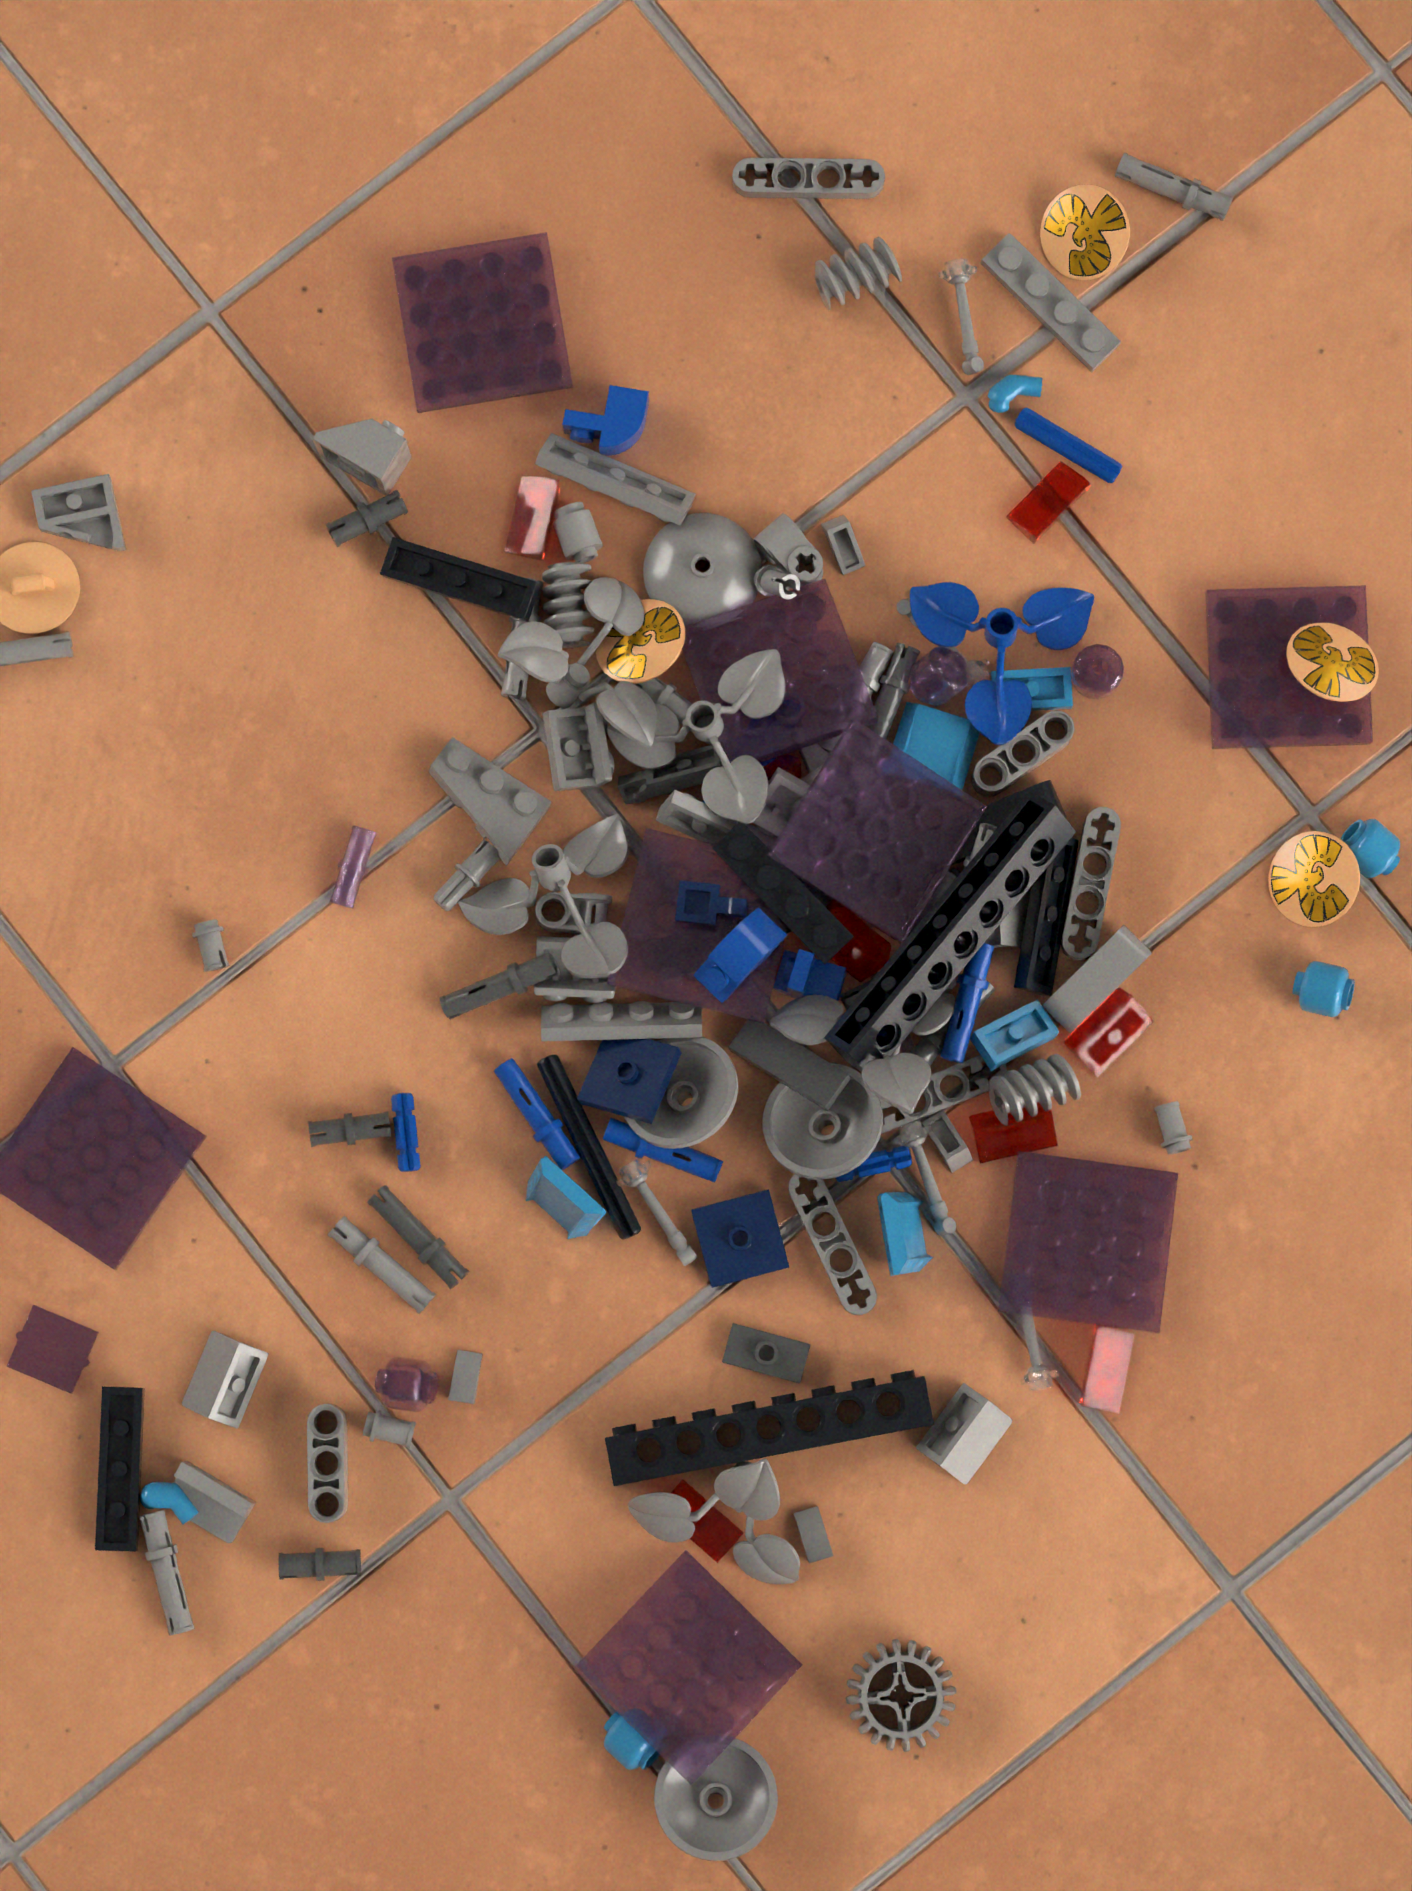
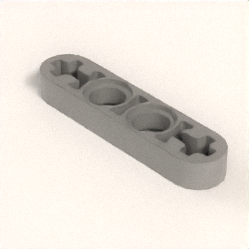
(808, 170)
(1094, 884)
(936, 1100)
(836, 1240)

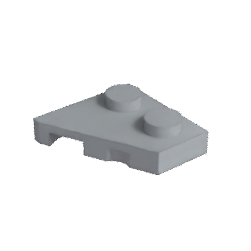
(81, 512)

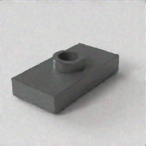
(766, 1353)

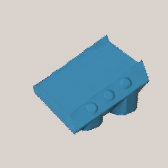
(937, 741)
(563, 1199)
(902, 1232)

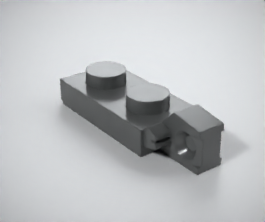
(683, 772)

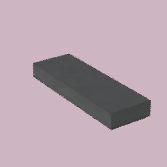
(789, 1063)

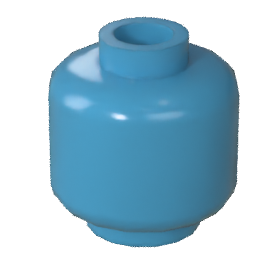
(1373, 847)
(1324, 989)
(627, 1744)

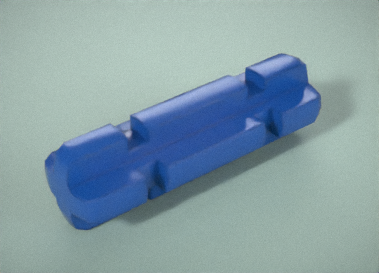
(405, 1132)
(880, 1162)

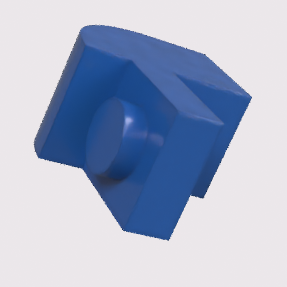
(617, 428)
(739, 954)
(804, 975)

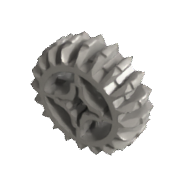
(934, 1692)

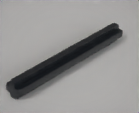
(588, 1146)

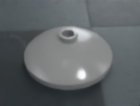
(698, 595)
(700, 1074)
(795, 1125)
(735, 1827)

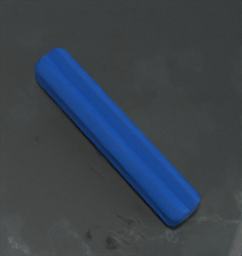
(1068, 445)

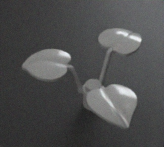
(540, 654)
(736, 788)
(504, 903)
(895, 1078)
(744, 1488)

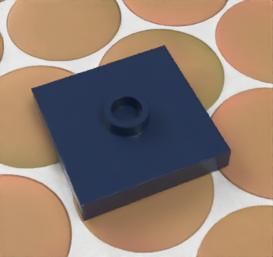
(629, 1077)
(740, 1238)

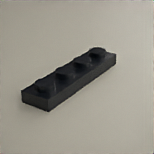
(460, 579)
(783, 893)
(1045, 924)
(119, 1469)

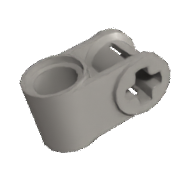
(787, 547)
(584, 904)

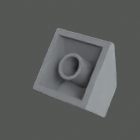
(366, 451)

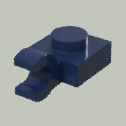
(702, 903)

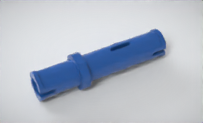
(966, 1005)
(537, 1115)
(700, 1164)

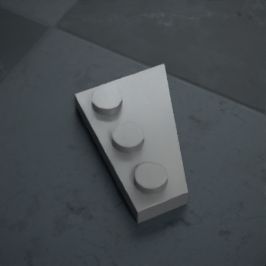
(495, 800)

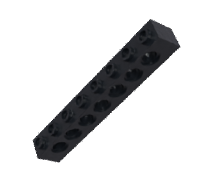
(951, 932)
(912, 1413)

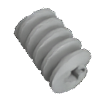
(856, 271)
(567, 602)
(1031, 1086)

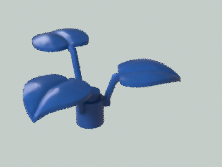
(949, 609)

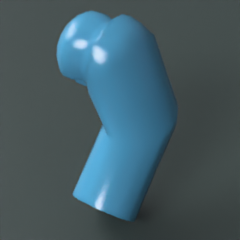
(1010, 387)
(168, 1496)

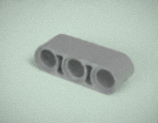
(1033, 737)
(1097, 979)
(317, 1481)

